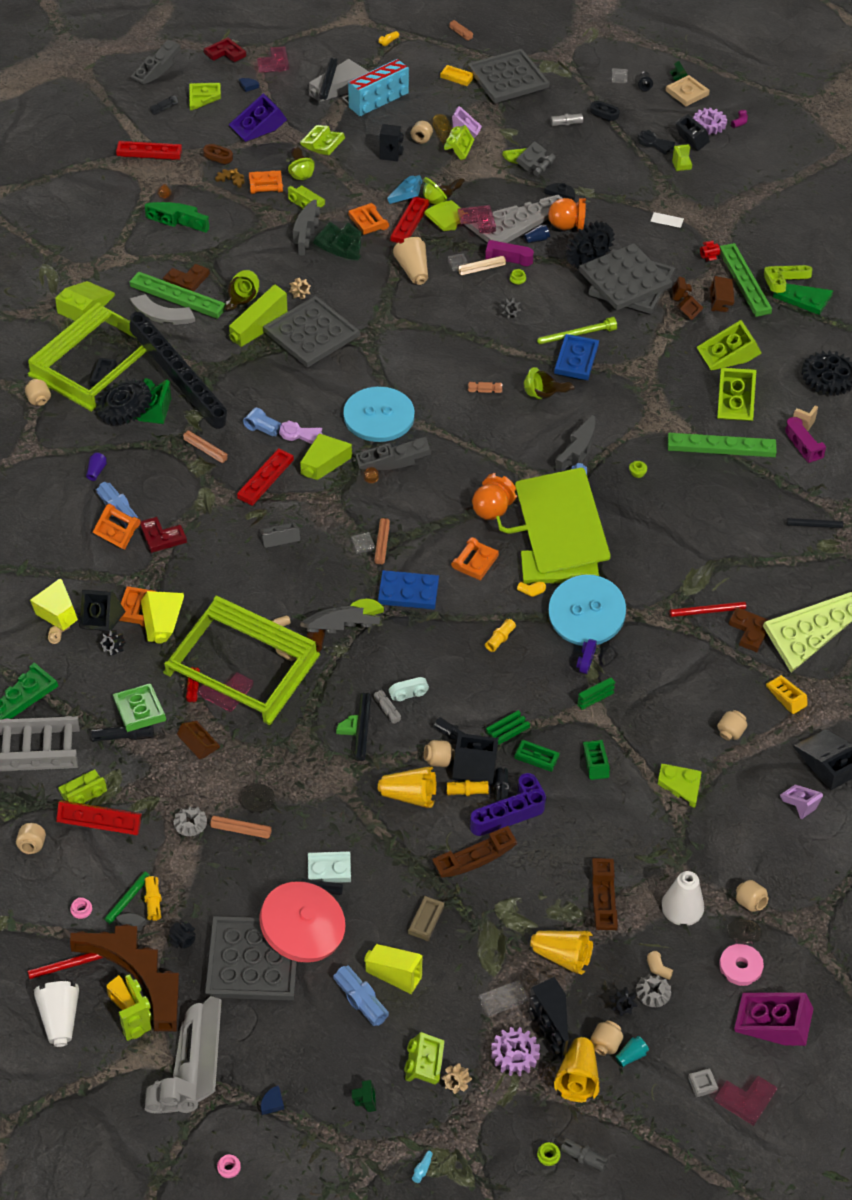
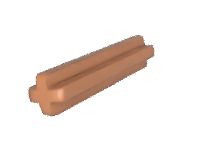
(205, 446)
(382, 541)
(241, 827)

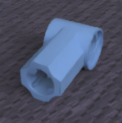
(258, 420)

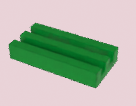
(596, 693)
(505, 725)
(535, 758)

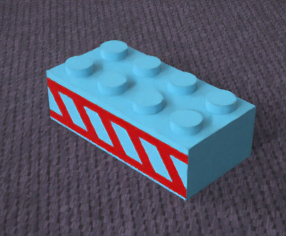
(378, 87)

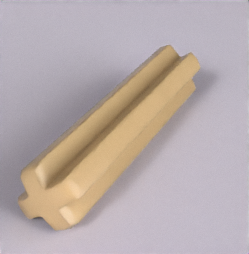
(482, 265)

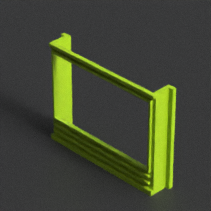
(66, 340)
(262, 630)

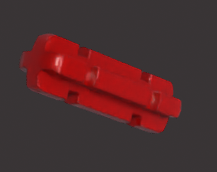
(192, 688)

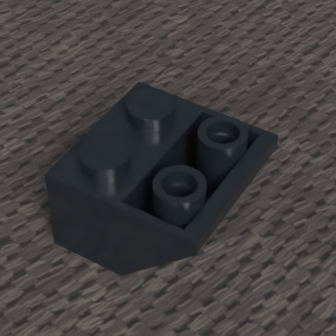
(475, 758)

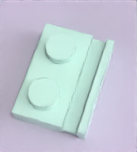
(330, 866)

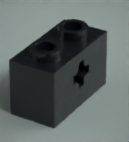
(692, 132)
(391, 142)

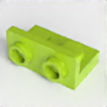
(460, 140)
(303, 196)
(83, 788)
(424, 1058)

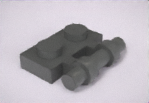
(532, 155)

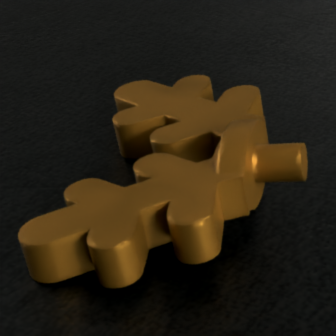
(238, 179)

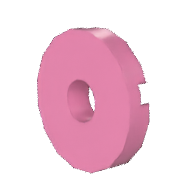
(745, 954)

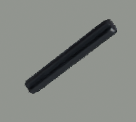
(328, 78)
(362, 726)

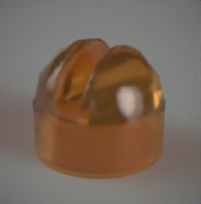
(164, 191)
(371, 475)

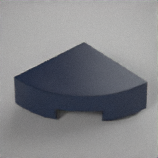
(248, 84)
(272, 1101)

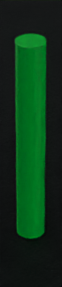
(126, 898)

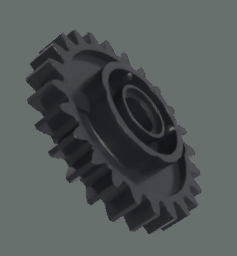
(124, 402)

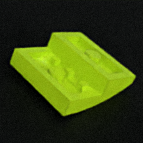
(322, 140)
(444, 215)

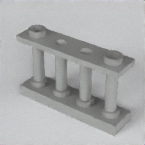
(38, 759)

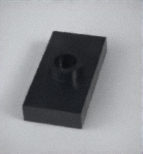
(102, 369)

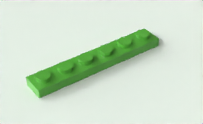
(745, 280)
(178, 295)
(722, 444)

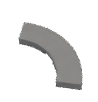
(162, 314)

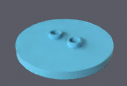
(379, 414)
(587, 609)

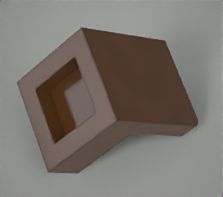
(689, 307)

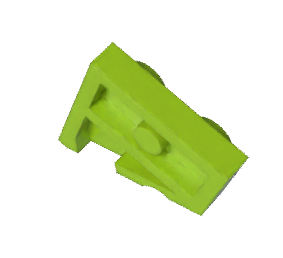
(203, 94)
(680, 782)

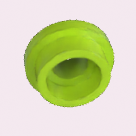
(518, 276)
(638, 469)
(548, 1148)

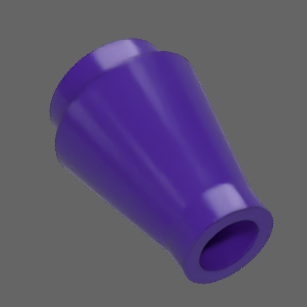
(96, 465)

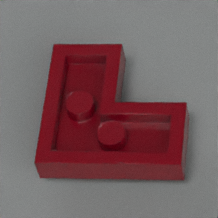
(225, 47)
(160, 539)

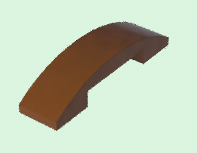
(476, 855)
(604, 894)

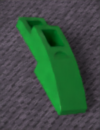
(177, 213)

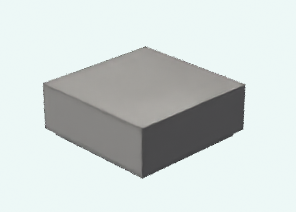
(703, 1082)

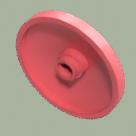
(302, 921)

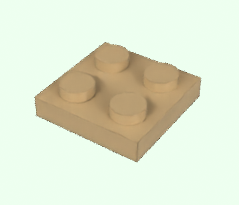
(687, 90)

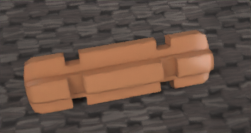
(461, 30)
(485, 387)

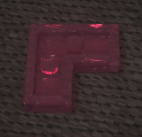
(277, 61)
(481, 215)
(237, 682)
(747, 1104)

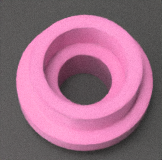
(81, 903)
(228, 1160)

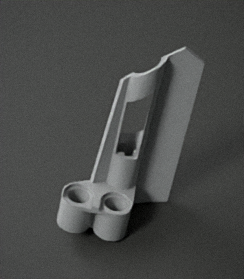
(193, 1078)

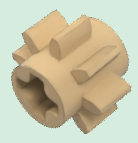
(300, 288)
(456, 1078)

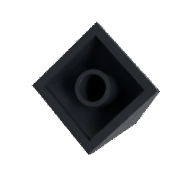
(100, 610)

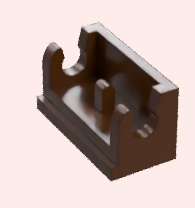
(721, 293)

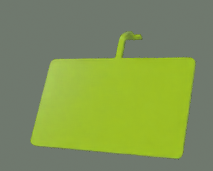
(561, 521)

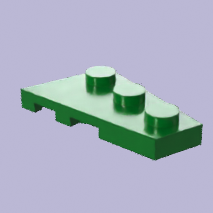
(805, 297)

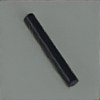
(815, 523)

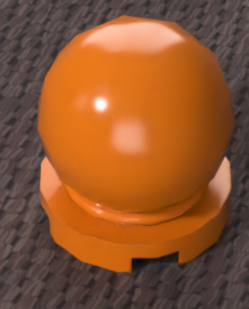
(566, 214)
(493, 497)

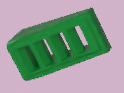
(596, 761)

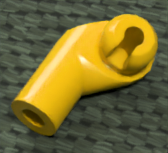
(388, 38)
(533, 589)

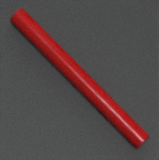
(707, 609)
(51, 968)

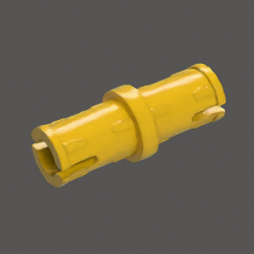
(500, 635)
(467, 788)
(152, 898)

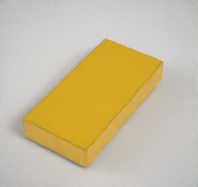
(457, 75)

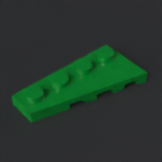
(26, 691)

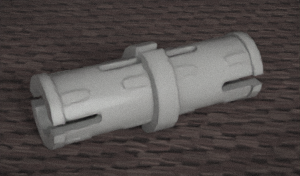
(566, 119)

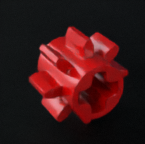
(709, 251)

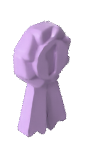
(292, 431)

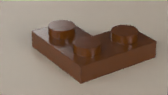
(189, 280)
(753, 628)

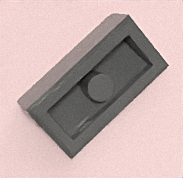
(280, 534)

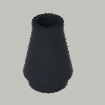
(645, 82)

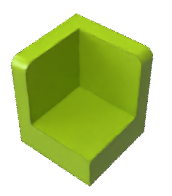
(681, 157)

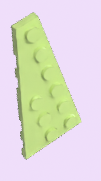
(809, 629)

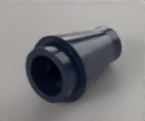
(538, 234)

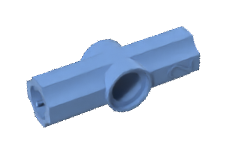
(111, 496)
(361, 995)

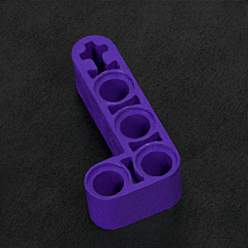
(485, 819)

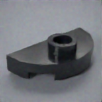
(560, 189)

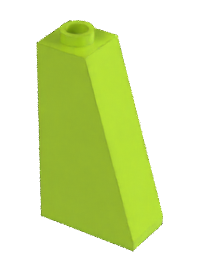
(264, 310)

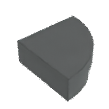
(131, 919)

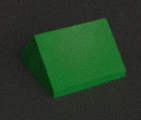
(160, 404)

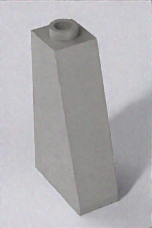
(344, 73)

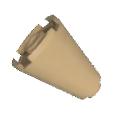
(413, 259)

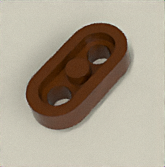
(218, 153)

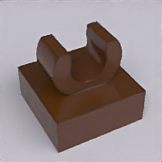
(679, 289)

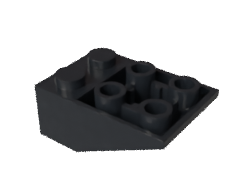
(828, 757)
(550, 1011)

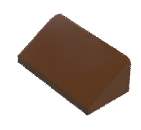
(197, 739)

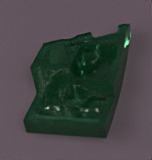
(340, 242)

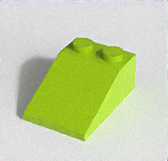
(80, 298)
(729, 347)
(736, 394)

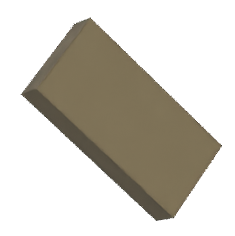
(426, 918)

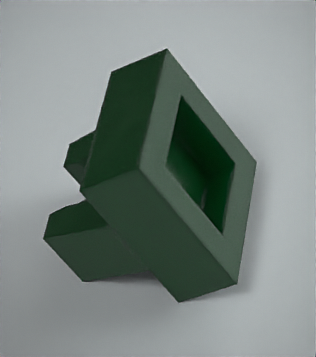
(678, 72)
(365, 1096)

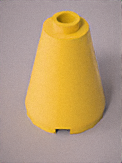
(410, 786)
(564, 948)
(578, 1073)

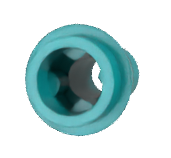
(632, 1051)

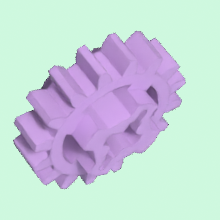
(711, 120)
(516, 1055)

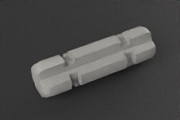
(387, 706)

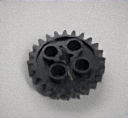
(590, 243)
(828, 372)

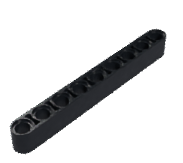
(178, 370)

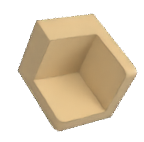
(807, 418)

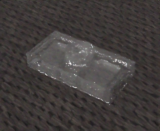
(503, 998)

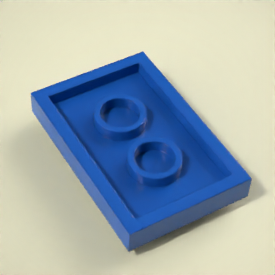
(576, 357)
(408, 589)

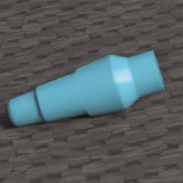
(422, 1167)

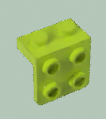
(137, 1018)

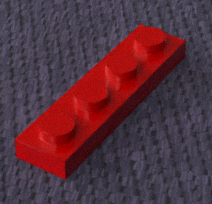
(149, 150)
(410, 219)
(265, 477)
(99, 817)

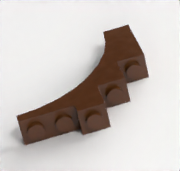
(142, 964)

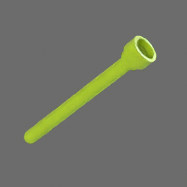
(608, 324)

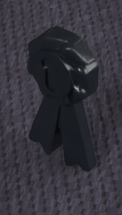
(649, 139)

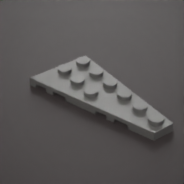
(516, 220)

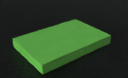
(139, 707)

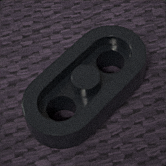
(604, 110)

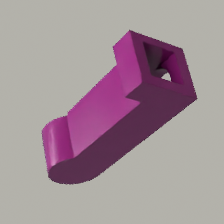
(511, 252)
(804, 441)

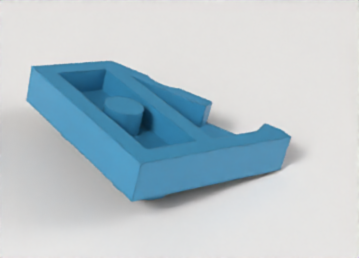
(407, 189)

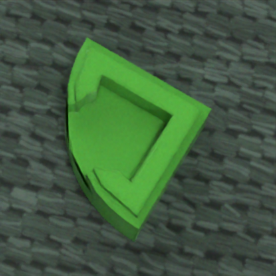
(348, 726)

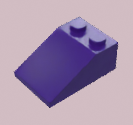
(258, 119)

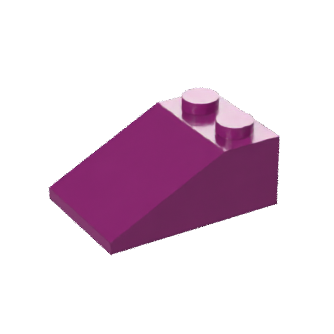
(775, 1017)

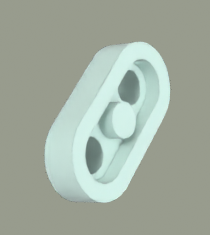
(408, 689)

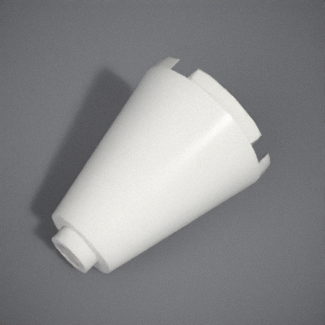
(684, 900)
(58, 1010)

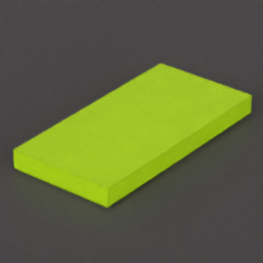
(531, 574)

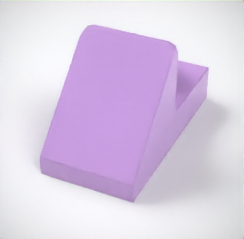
(462, 118)
(804, 799)

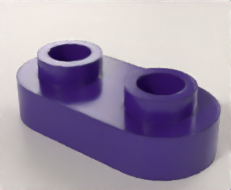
(585, 661)

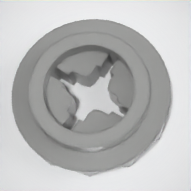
(187, 828)
(653, 999)

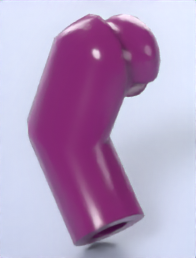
(742, 119)

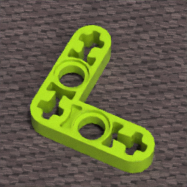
(776, 275)

